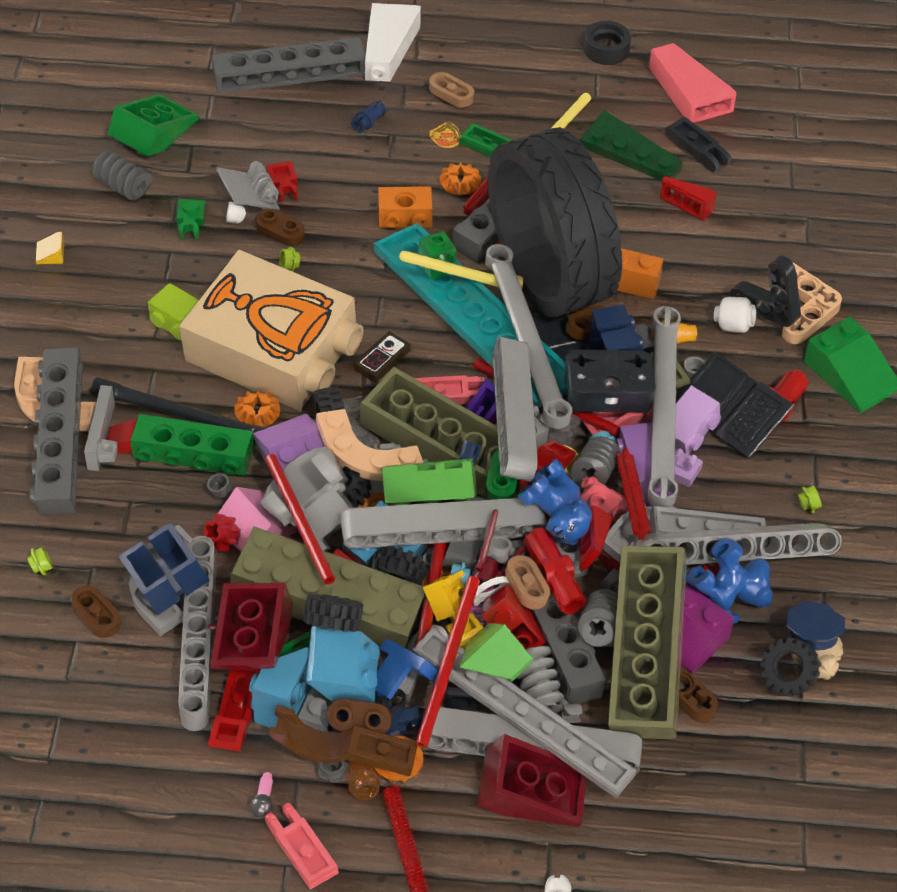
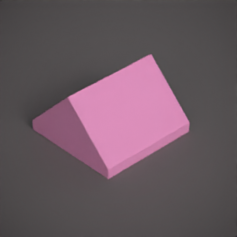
(246, 508)

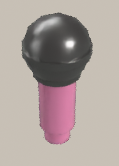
(262, 802)

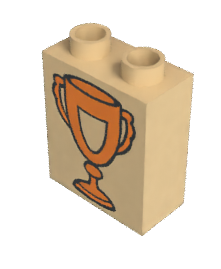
(271, 330)

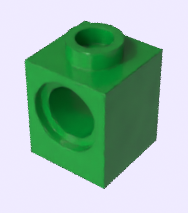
(437, 247)

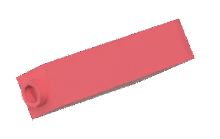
(691, 85)

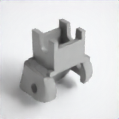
(318, 488)

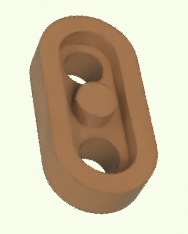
(451, 89)
(530, 587)

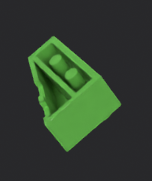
(429, 482)

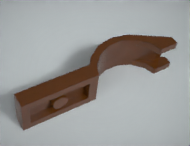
(353, 744)

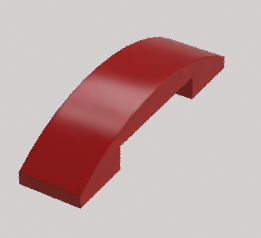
(234, 713)

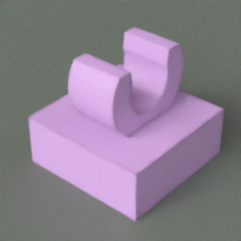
(686, 467)

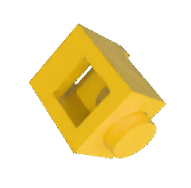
(445, 595)

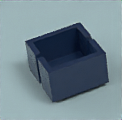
(613, 330)
(168, 577)

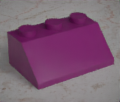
(704, 629)

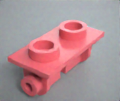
(604, 498)

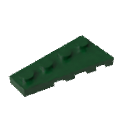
(628, 147)

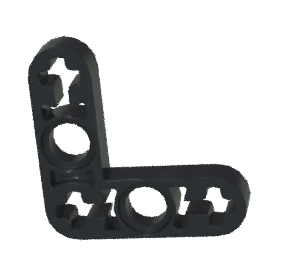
(780, 307)

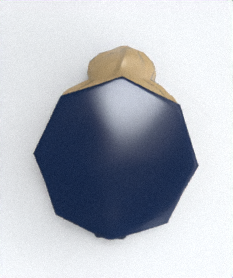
(820, 628)

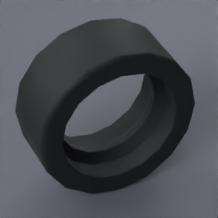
(607, 54)

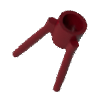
(486, 567)

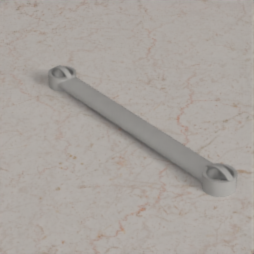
(527, 332)
(664, 407)

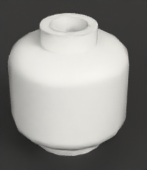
(735, 314)

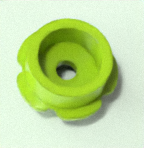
(289, 259)
(809, 499)
(40, 561)

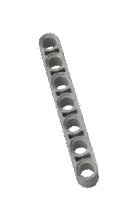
(514, 409)
(438, 522)
(753, 541)
(198, 643)
(474, 731)

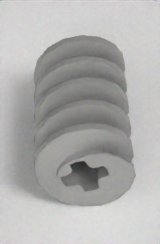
(537, 677)

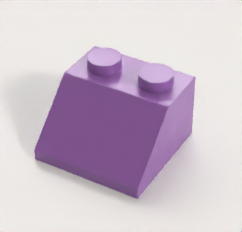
(289, 439)

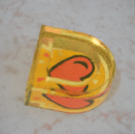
(445, 135)

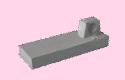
(97, 447)

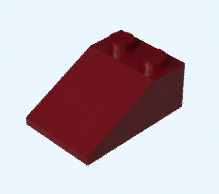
(251, 625)
(530, 783)

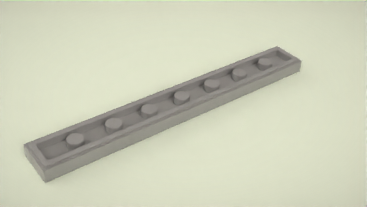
(533, 719)

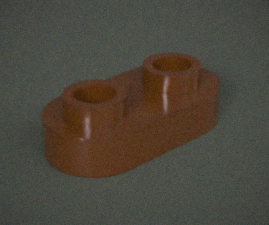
(280, 227)
(579, 323)
(96, 614)
(359, 715)

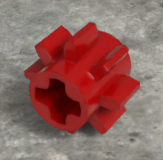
(222, 532)

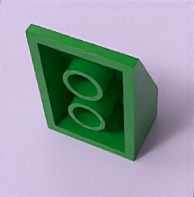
(150, 123)
(851, 364)

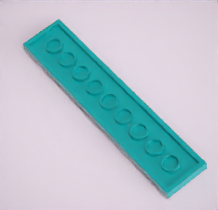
(460, 302)

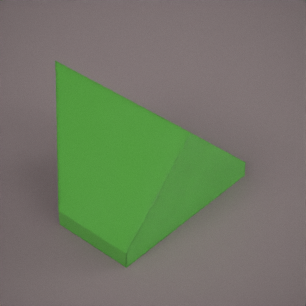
(496, 653)

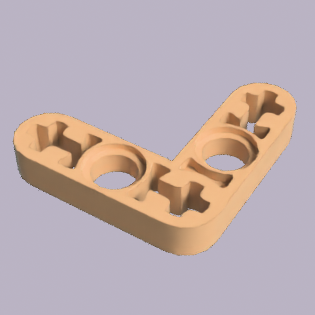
(822, 301)

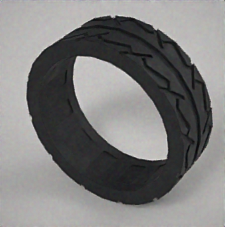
(556, 221)

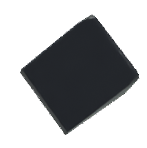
(460, 700)

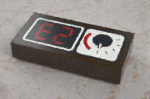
(382, 356)

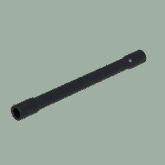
(170, 407)

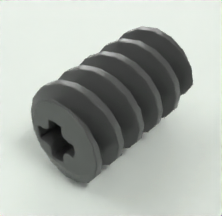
(121, 175)
(596, 460)
(599, 618)

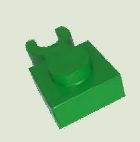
(190, 216)

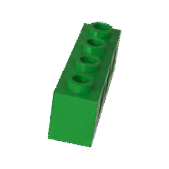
(192, 444)

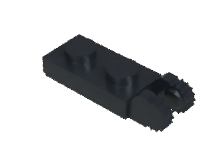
(698, 144)

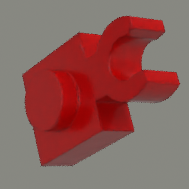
(284, 179)

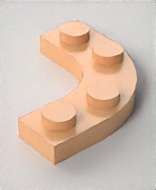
(26, 384)
(350, 452)

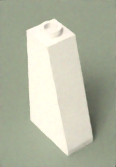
(389, 38)

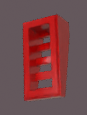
(696, 200)
(593, 541)

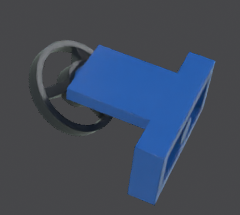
(395, 670)

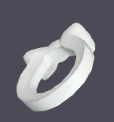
(480, 597)

